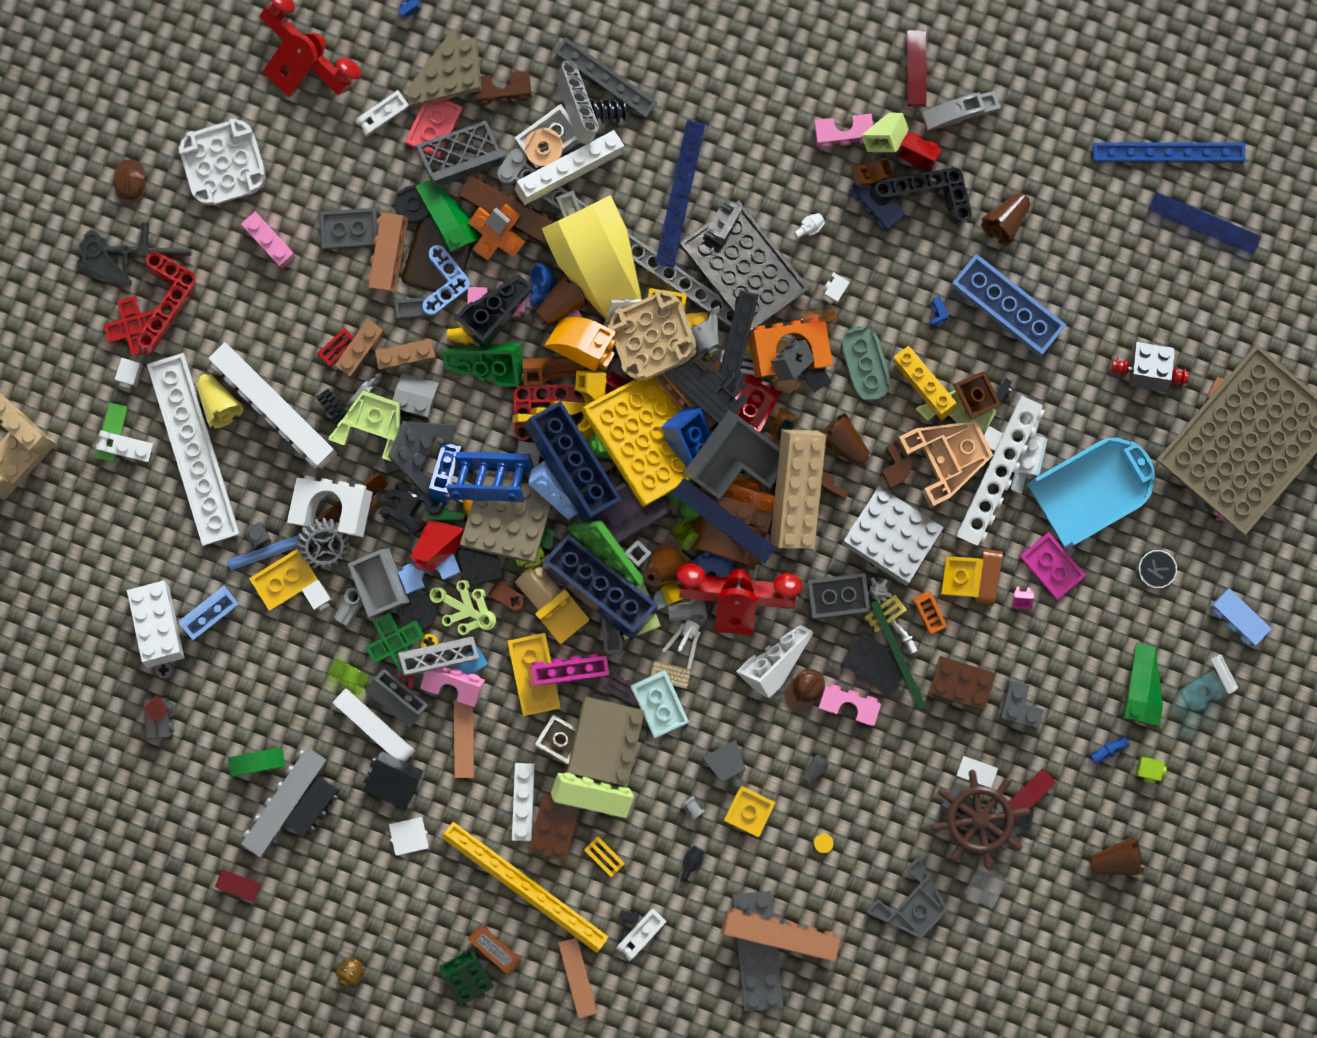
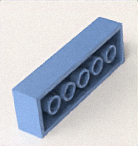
(1008, 305)

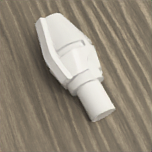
(810, 225)

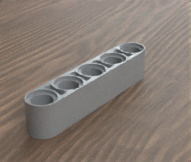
(577, 102)

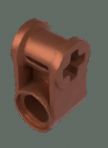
(504, 594)

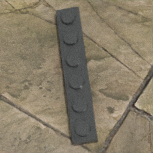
(606, 77)

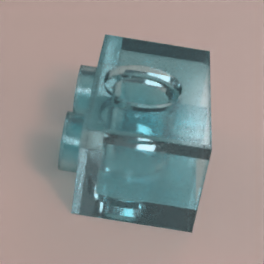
(1191, 692)

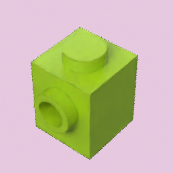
(1150, 769)

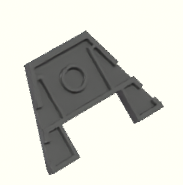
(412, 446)
(919, 910)

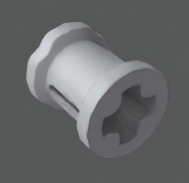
(692, 808)

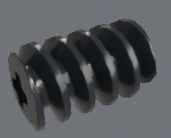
(609, 110)

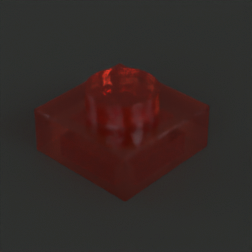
(156, 709)

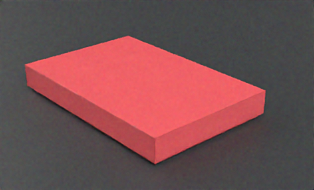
(432, 122)

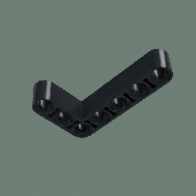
(926, 186)

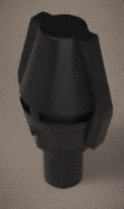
(692, 861)

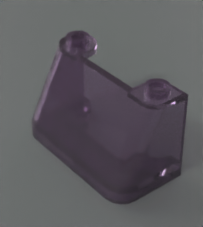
(630, 517)

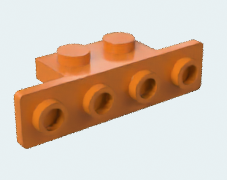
(748, 491)

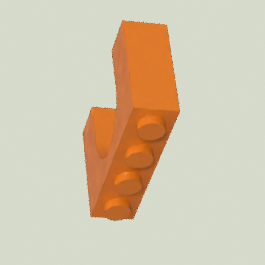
(764, 344)

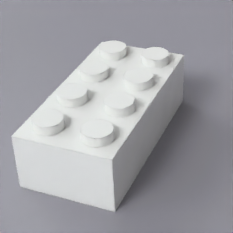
(155, 624)

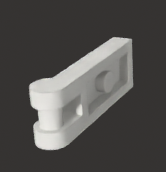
(382, 113)
(125, 446)
(641, 934)

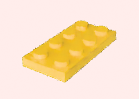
(523, 653)

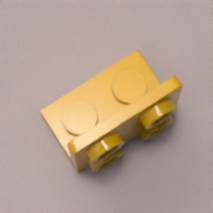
(562, 616)

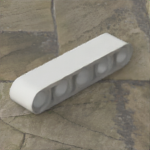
(373, 725)

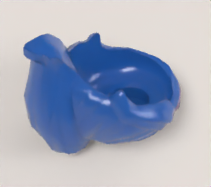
(543, 282)

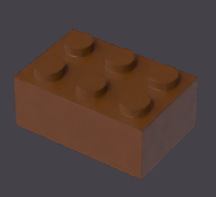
(961, 683)
(554, 828)

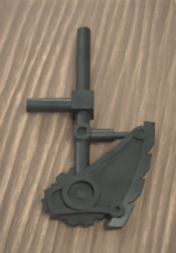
(100, 264)

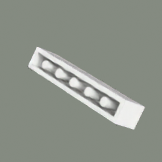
(569, 167)

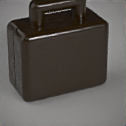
(420, 270)

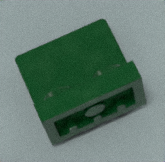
(466, 976)

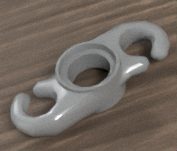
(366, 386)

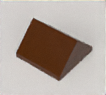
(977, 395)

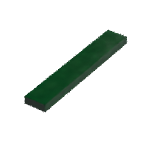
(897, 655)

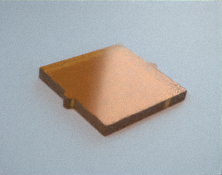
(819, 316)

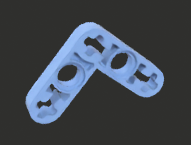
(452, 279)

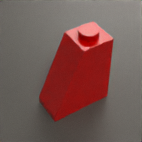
(435, 545)

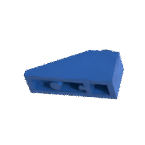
(442, 474)

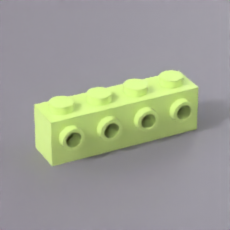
(592, 794)

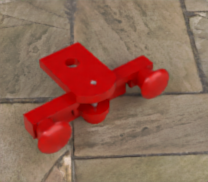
(302, 54)
(737, 595)

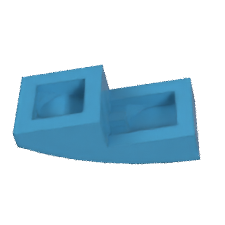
(472, 666)

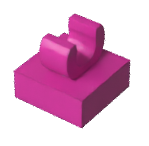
(1022, 599)

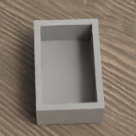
(378, 582)

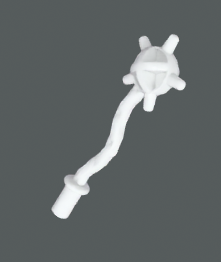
(879, 592)

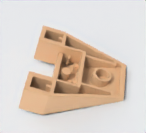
(953, 454)

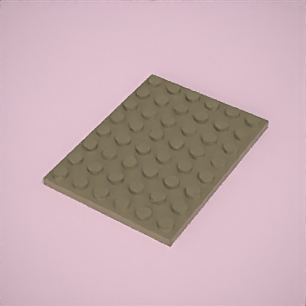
(1247, 440)

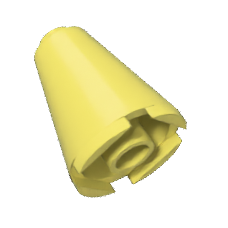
(217, 402)

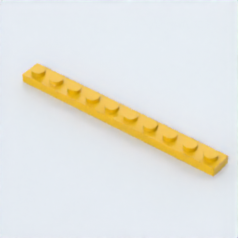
(524, 887)

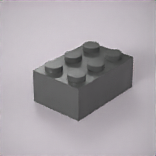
(838, 596)

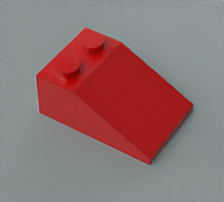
(918, 151)
(760, 402)

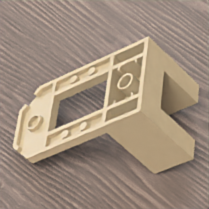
(21, 448)

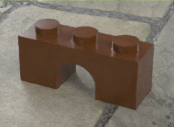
(517, 89)

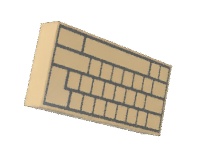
(677, 675)

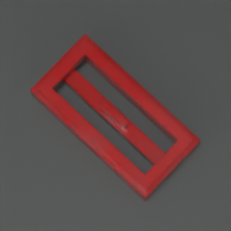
(332, 342)

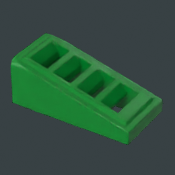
(446, 516)

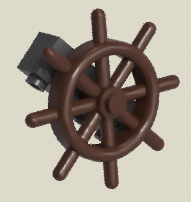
(980, 819)

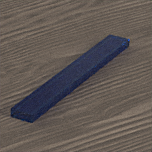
(680, 193)

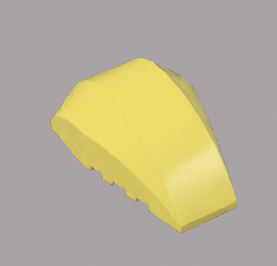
(595, 253)

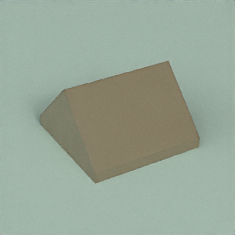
(557, 739)

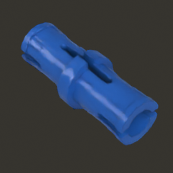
(1109, 750)

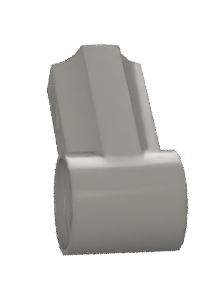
(349, 607)
(694, 610)

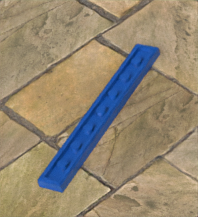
(1168, 152)

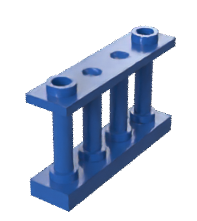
(490, 462)

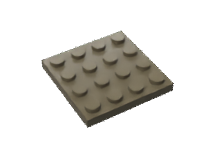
(508, 527)

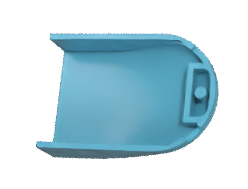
(1094, 489)

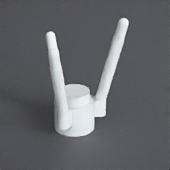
(690, 630)

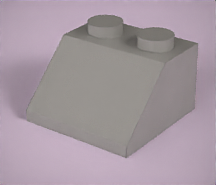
(416, 395)

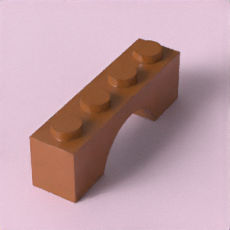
(540, 370)

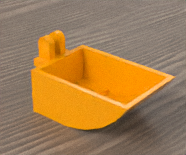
(583, 342)

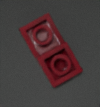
(237, 885)

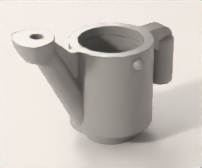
(707, 333)

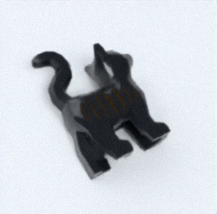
(407, 508)

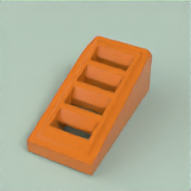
(922, 597)

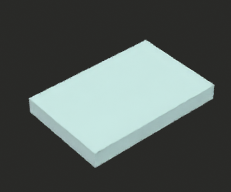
(660, 703)

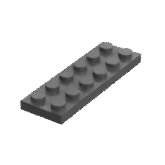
(758, 961)

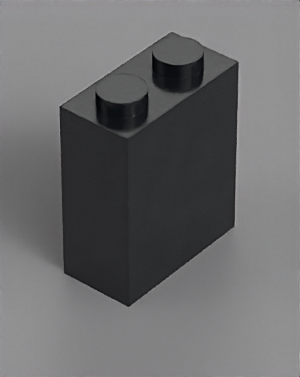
(392, 780)

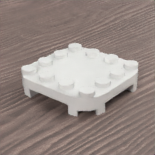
(222, 162)

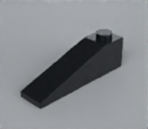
(488, 315)

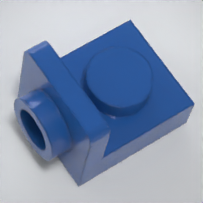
(408, 8)
(938, 309)

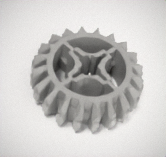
(315, 556)

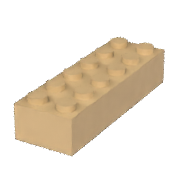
(798, 489)

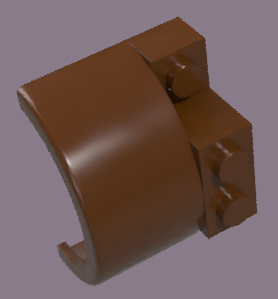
(718, 543)

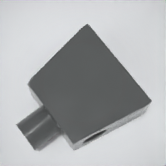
(727, 763)

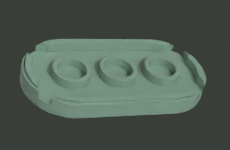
(866, 363)

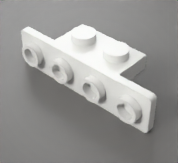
(1031, 461)

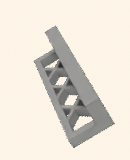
(437, 651)

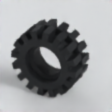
(332, 405)

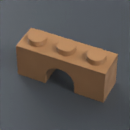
(363, 342)
(414, 352)

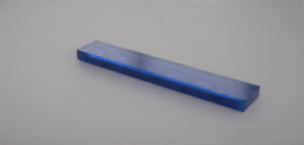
(1204, 223)
(724, 520)

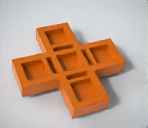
(490, 240)

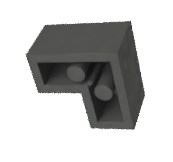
(1014, 706)

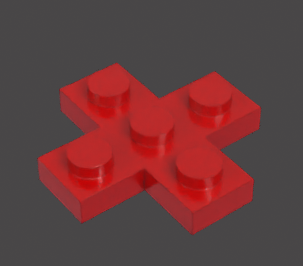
(129, 325)

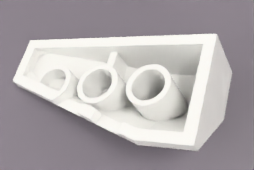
(770, 669)

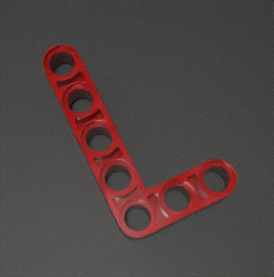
(168, 303)
(533, 400)

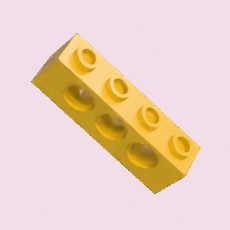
(925, 383)

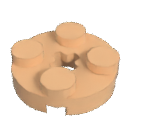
(539, 137)

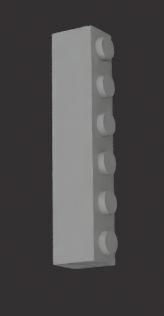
(283, 803)

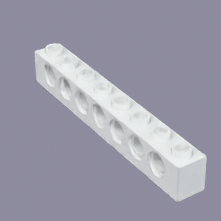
(978, 535)

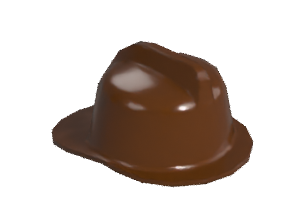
(130, 181)
(805, 690)

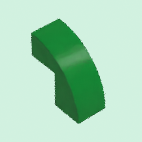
(256, 762)

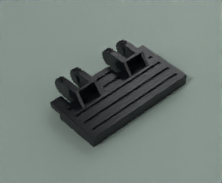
(706, 387)

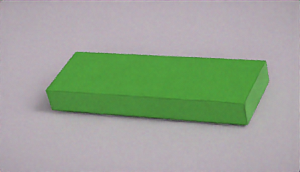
(114, 424)

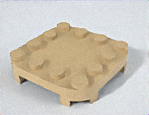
(652, 336)

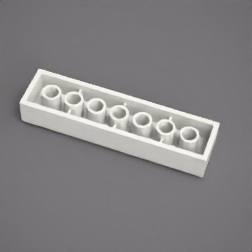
(277, 411)

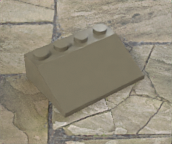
(605, 741)

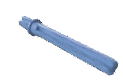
(264, 552)

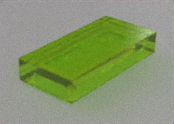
(685, 534)
(348, 675)

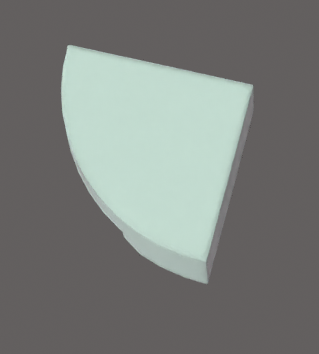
(660, 600)

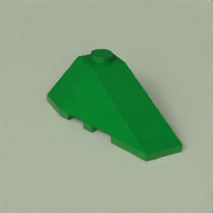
(447, 218)
(495, 363)
(1143, 693)

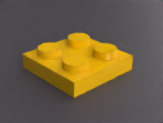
(962, 576)
(749, 811)

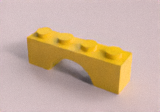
(592, 387)

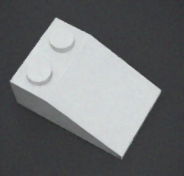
(558, 121)

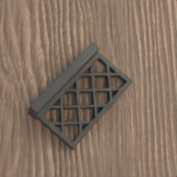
(462, 169)

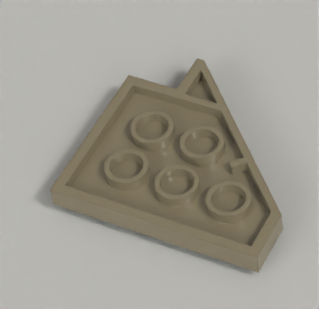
(448, 73)

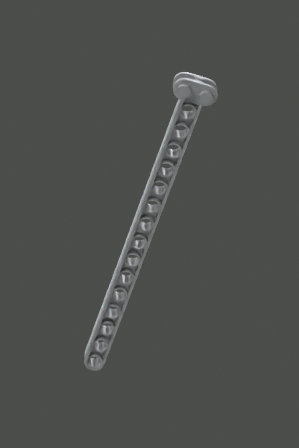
(515, 168)

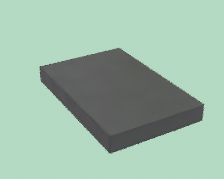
(348, 228)

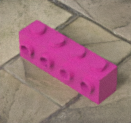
(567, 671)

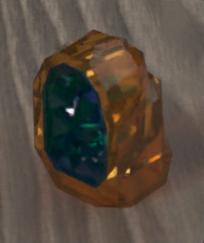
(783, 420)

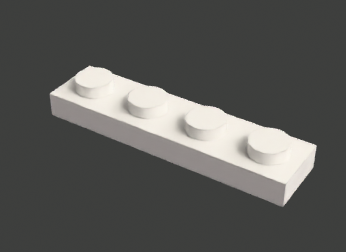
(523, 802)

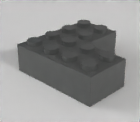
(729, 450)

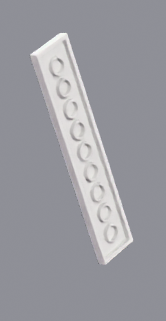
(193, 449)

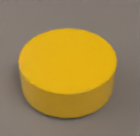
(823, 843)

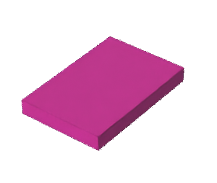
(1052, 566)

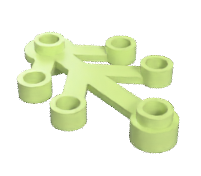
(466, 608)

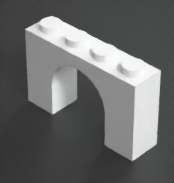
(309, 493)

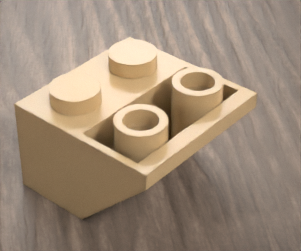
(539, 585)

